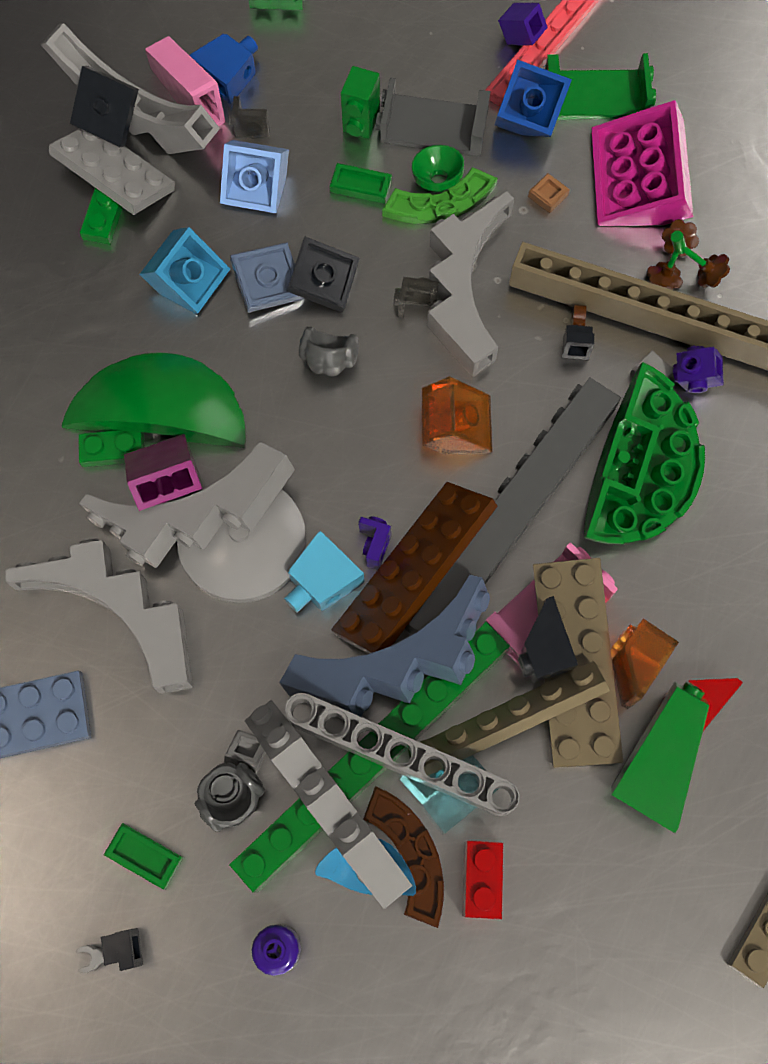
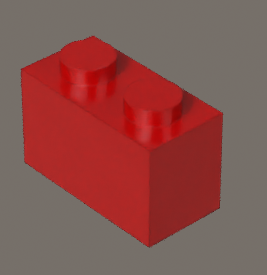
(482, 880)

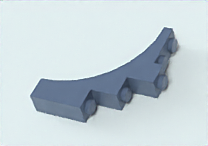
(398, 670)

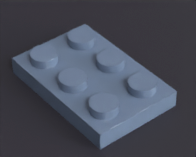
(43, 714)

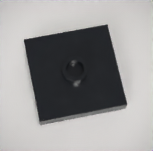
(104, 106)
(323, 274)

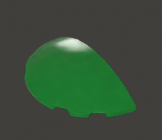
(160, 397)
(647, 463)

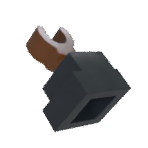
(578, 338)

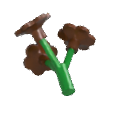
(679, 241)

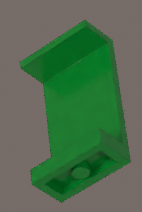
(605, 92)

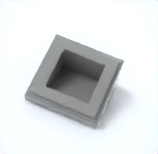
(246, 750)

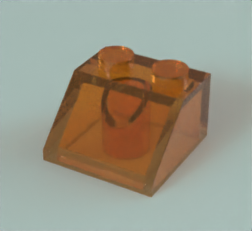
(456, 418)
(639, 659)

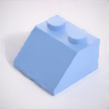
(253, 175)

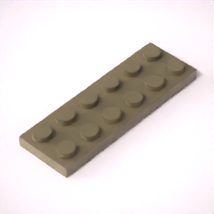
(591, 730)

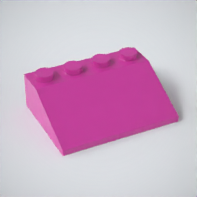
(642, 168)

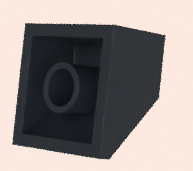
(547, 647)

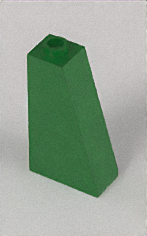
(663, 760)

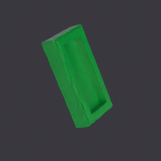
(360, 183)
(143, 856)

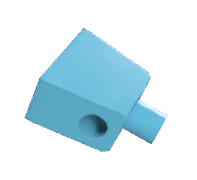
(322, 575)

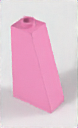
(185, 78)

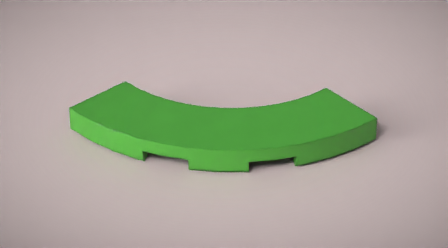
(428, 208)

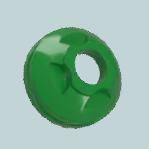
(438, 161)

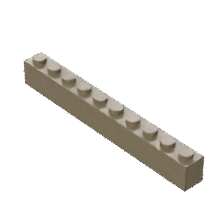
(641, 304)

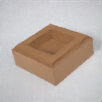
(548, 193)

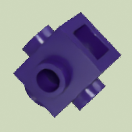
(699, 369)

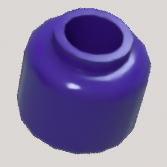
(290, 949)

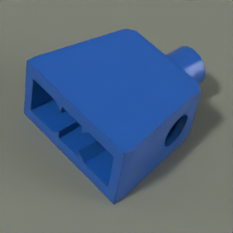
(228, 63)

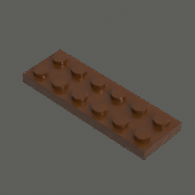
(414, 568)

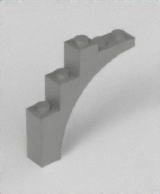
(171, 124)
(455, 316)
(236, 499)
(90, 575)
(328, 804)

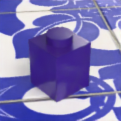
(523, 23)

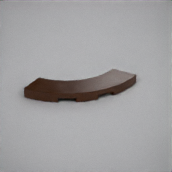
(417, 850)

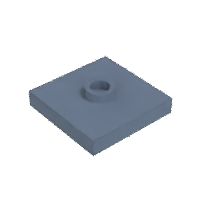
(264, 276)

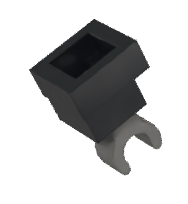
(117, 947)

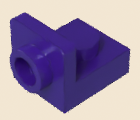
(375, 547)

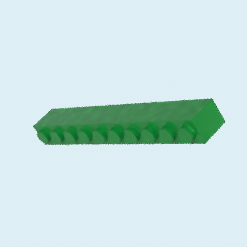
(353, 773)

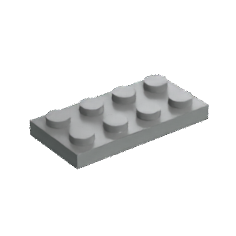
(112, 170)

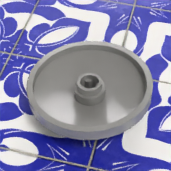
(248, 564)

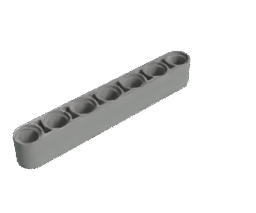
(420, 754)

